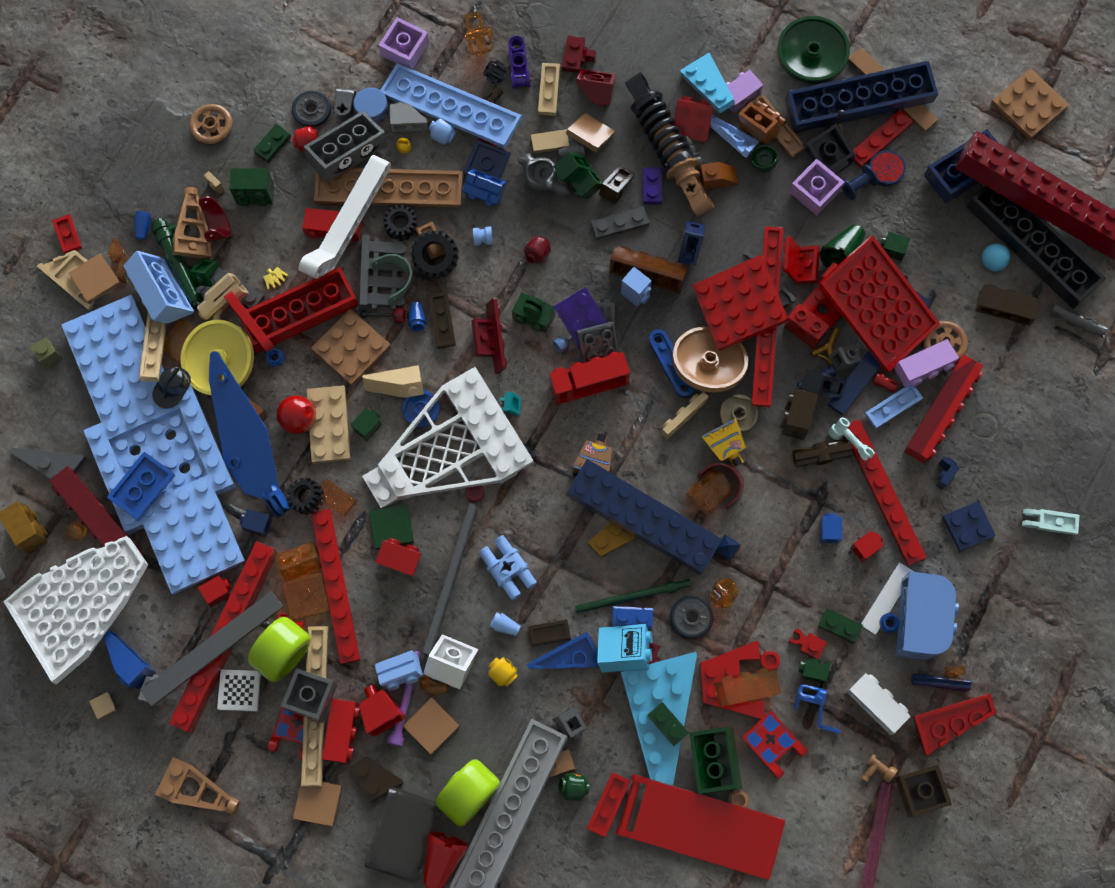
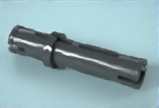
(1073, 317)

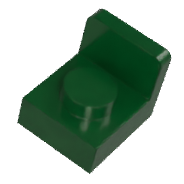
(202, 271)

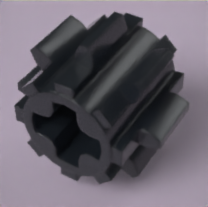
(495, 71)

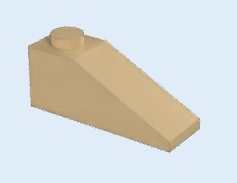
(398, 382)

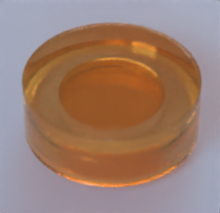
(955, 670)

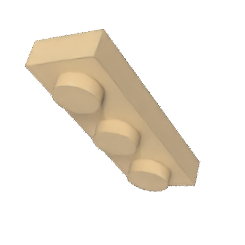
(549, 89)
(684, 414)

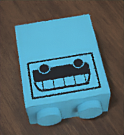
(624, 648)

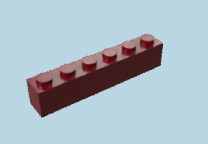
(88, 507)

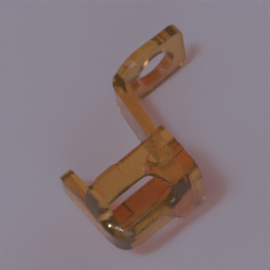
(478, 34)

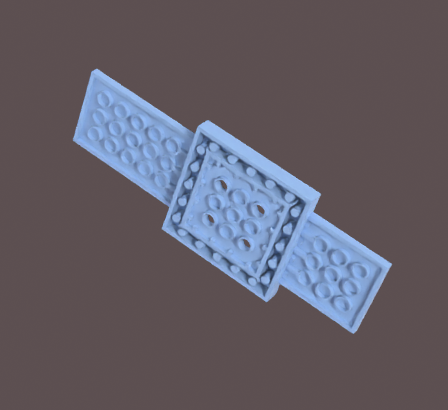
(187, 518)

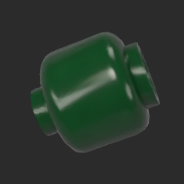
(573, 787)

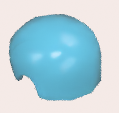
(995, 257)

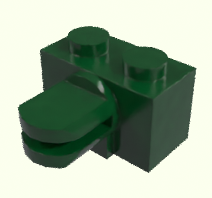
(533, 312)

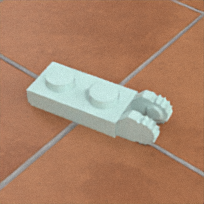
(1052, 521)

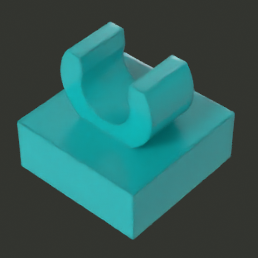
(512, 403)

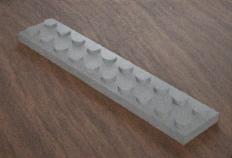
(510, 808)

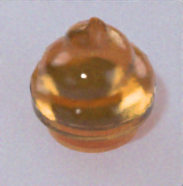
(76, 531)

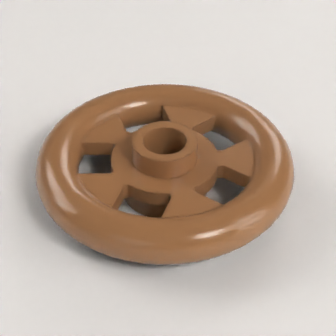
(206, 110)
(948, 326)

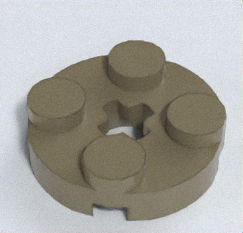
(736, 403)

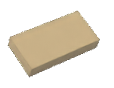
(549, 141)

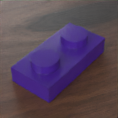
(652, 185)

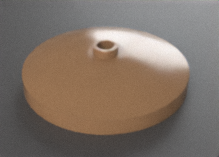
(704, 366)

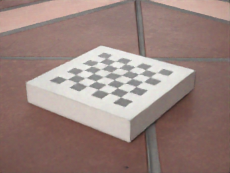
(239, 690)

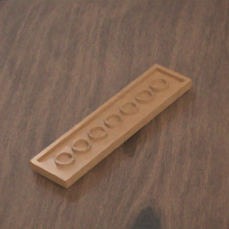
(399, 187)

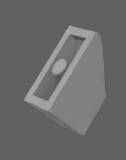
(406, 119)

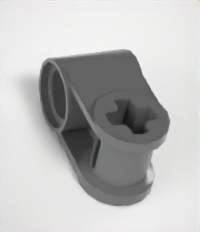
(344, 104)

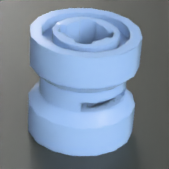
(482, 236)

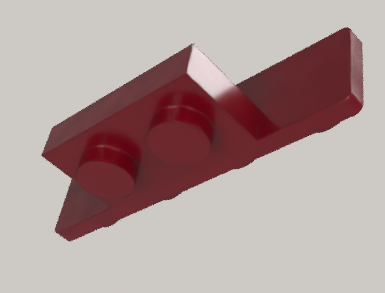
(488, 336)

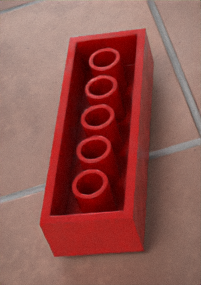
(302, 307)

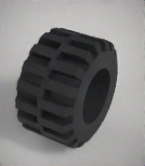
(421, 245)

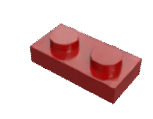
(67, 234)

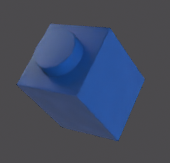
(831, 528)

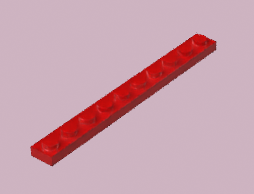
(766, 341)

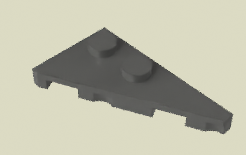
(48, 462)

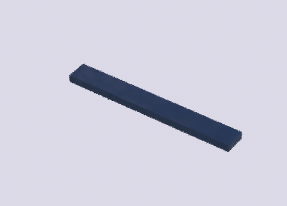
(858, 379)

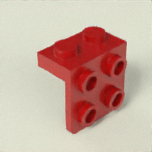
(693, 118)
(801, 262)

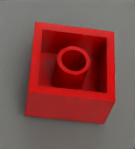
(399, 557)

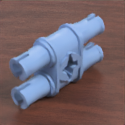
(505, 577)

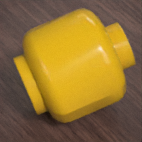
(502, 671)

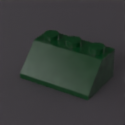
(715, 760)

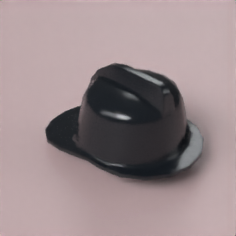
(171, 387)

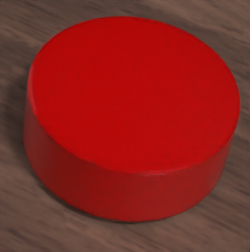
(770, 660)

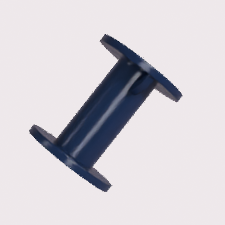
(868, 176)

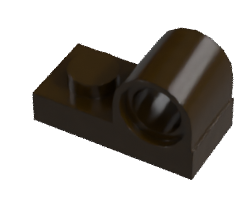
(615, 184)

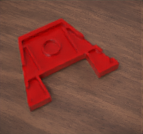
(727, 665)

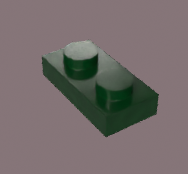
(272, 143)
(840, 625)
(667, 724)

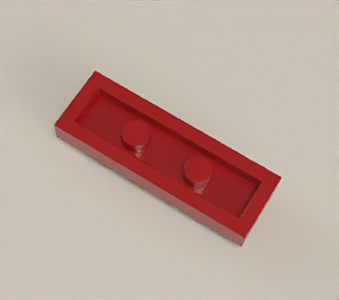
(608, 804)

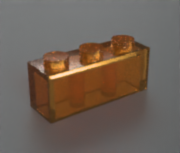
(747, 687)

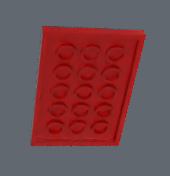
(879, 303)

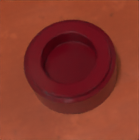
(475, 494)

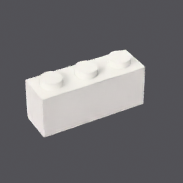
(879, 703)

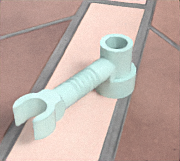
(841, 429)

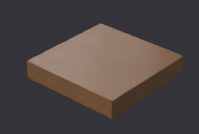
(590, 132)
(94, 278)
(431, 726)
(318, 804)

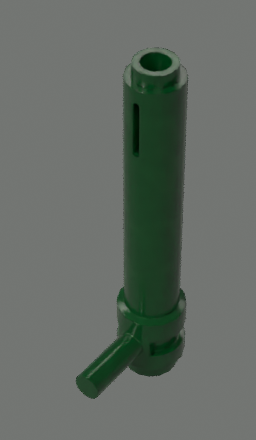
(164, 238)

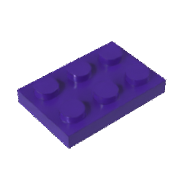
(579, 312)

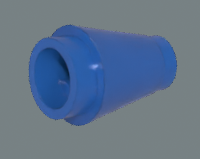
(141, 224)
(416, 317)

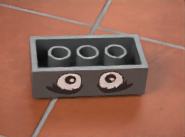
(345, 146)

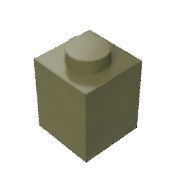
(45, 352)

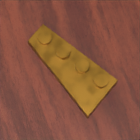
(610, 539)

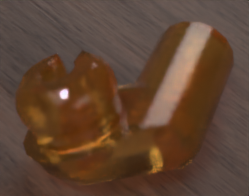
(431, 687)

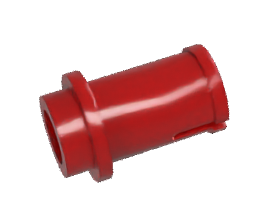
(885, 382)

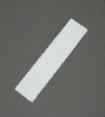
(886, 599)

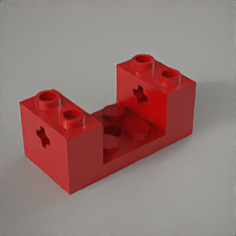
(807, 322)

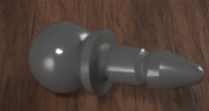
(691, 147)

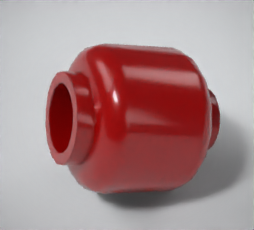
(303, 137)

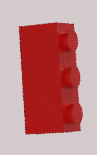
(318, 223)
(341, 731)

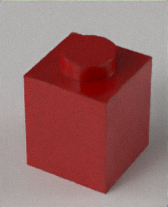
(867, 546)
(215, 590)

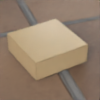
(214, 183)
(103, 705)

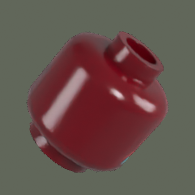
(537, 249)

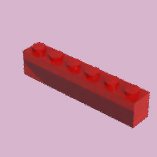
(943, 409)

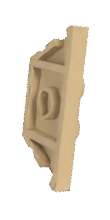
(59, 270)

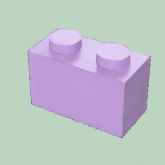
(744, 89)

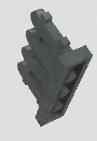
(379, 282)

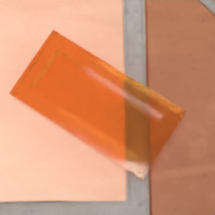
(337, 497)

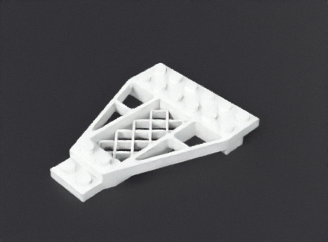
(487, 427)

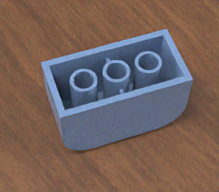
(925, 616)

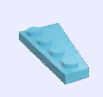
(708, 82)

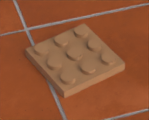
(1030, 104)
(351, 347)

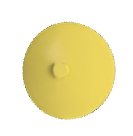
(227, 340)

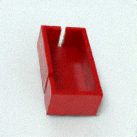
(589, 378)

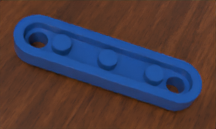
(664, 355)

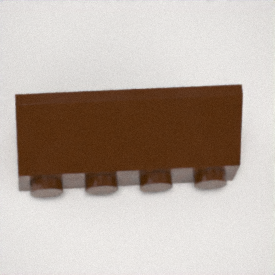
(658, 269)

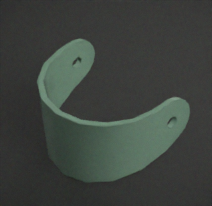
(401, 262)

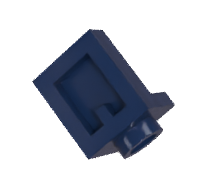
(950, 469)

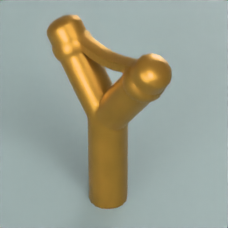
(828, 347)

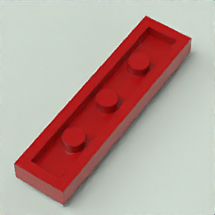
(881, 138)

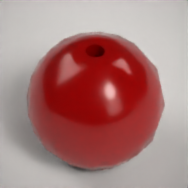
(296, 414)

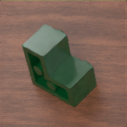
(580, 173)

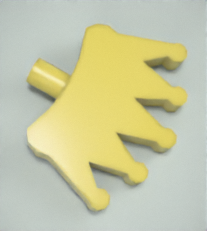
(274, 277)

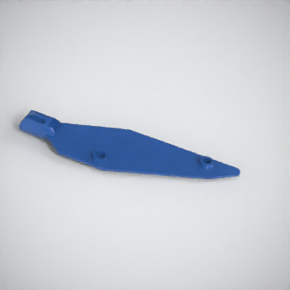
(244, 438)

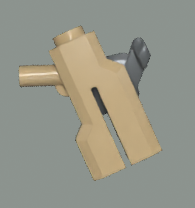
(214, 300)

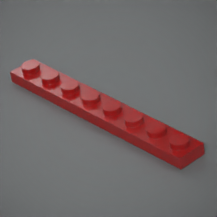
(887, 499)
(335, 587)

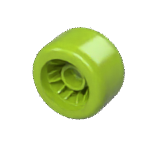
(279, 649)
(467, 792)

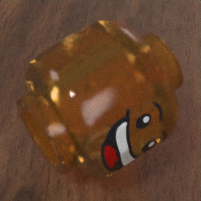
(724, 593)

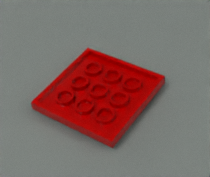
(740, 303)

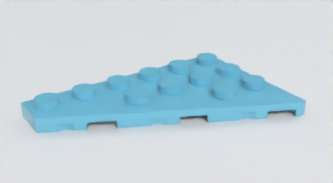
(645, 689)

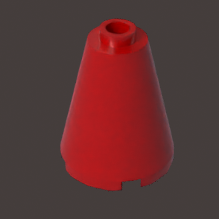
(441, 858)

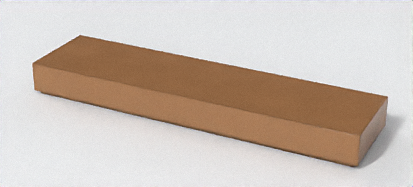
(786, 136)

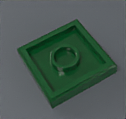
(391, 523)

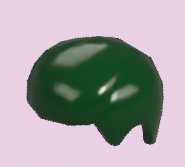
(764, 158)

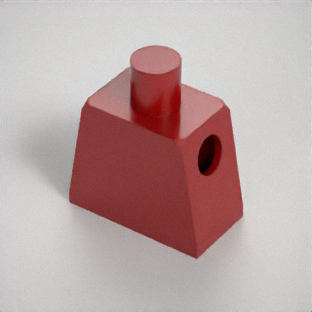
(379, 711)

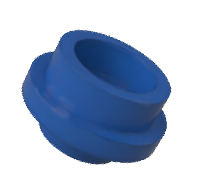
(275, 351)
(894, 620)

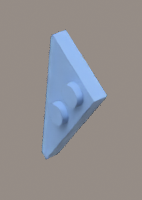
(737, 138)

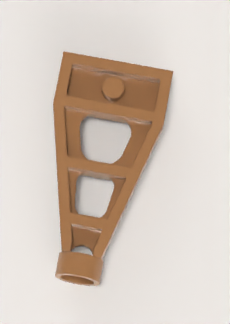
(187, 245)
(174, 780)

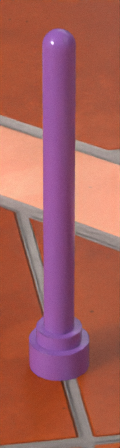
(396, 737)

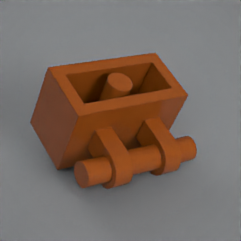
(760, 121)

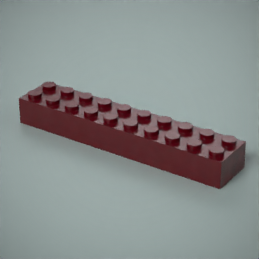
(1039, 192)

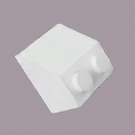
(450, 661)

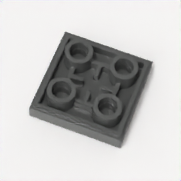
(597, 341)

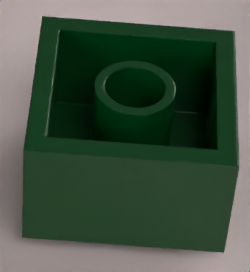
(251, 186)

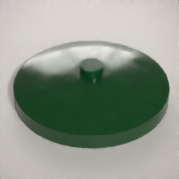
(813, 49)

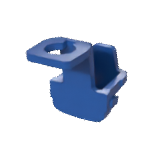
(817, 698)

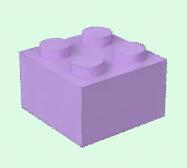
(404, 43)
(816, 187)

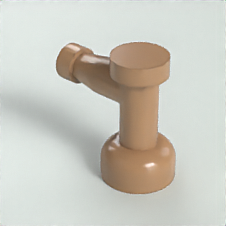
(875, 765)

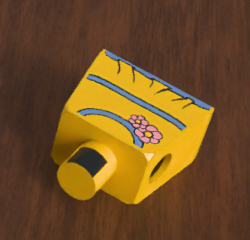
(726, 442)

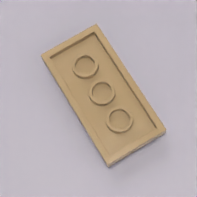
(330, 430)

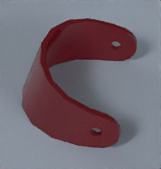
(216, 219)
(740, 479)

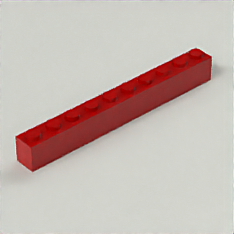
(242, 597)

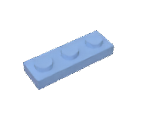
(893, 406)

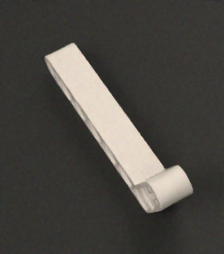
(327, 256)

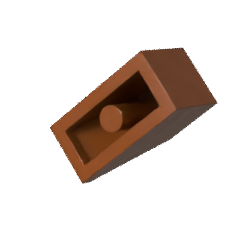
(718, 175)

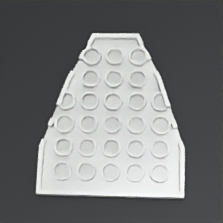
(76, 604)

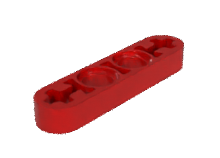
(249, 322)

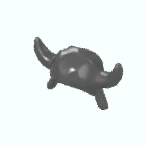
(541, 175)

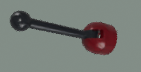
(397, 315)

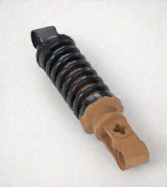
(667, 143)

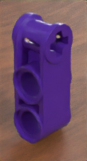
(519, 73)

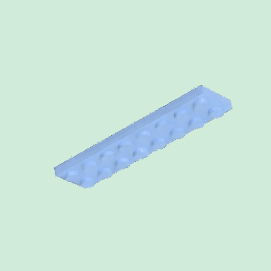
(452, 105)

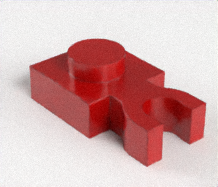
(810, 645)

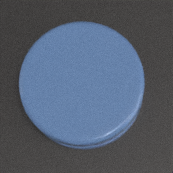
(372, 102)

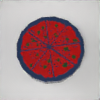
(888, 167)

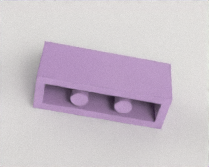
(926, 364)

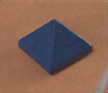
(728, 547)

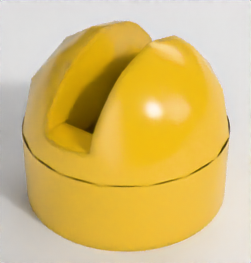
(403, 148)

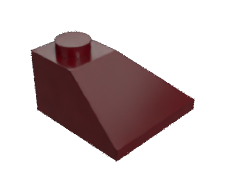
(597, 86)

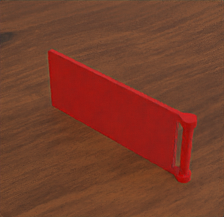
(703, 827)

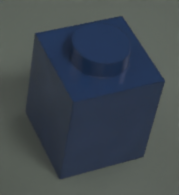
(255, 522)

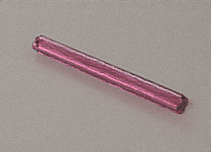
(877, 835)

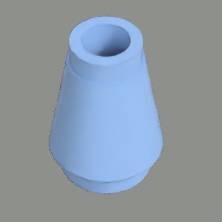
(504, 624)

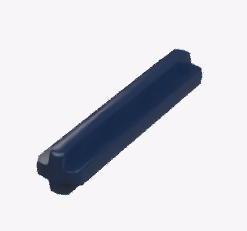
(941, 682)

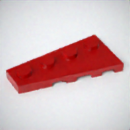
(945, 723)

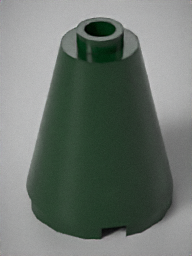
(842, 245)

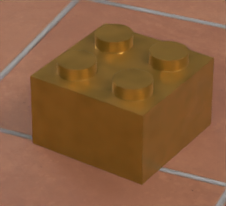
(23, 527)

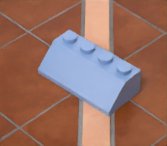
(157, 287)

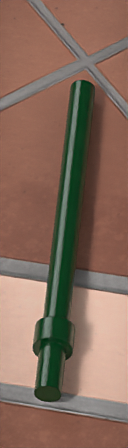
(670, 587)

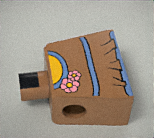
(595, 452)

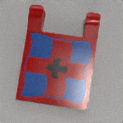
(289, 728)
(771, 741)

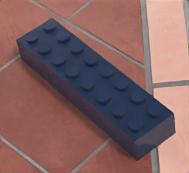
(861, 96)
(643, 517)

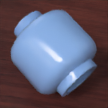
(442, 131)

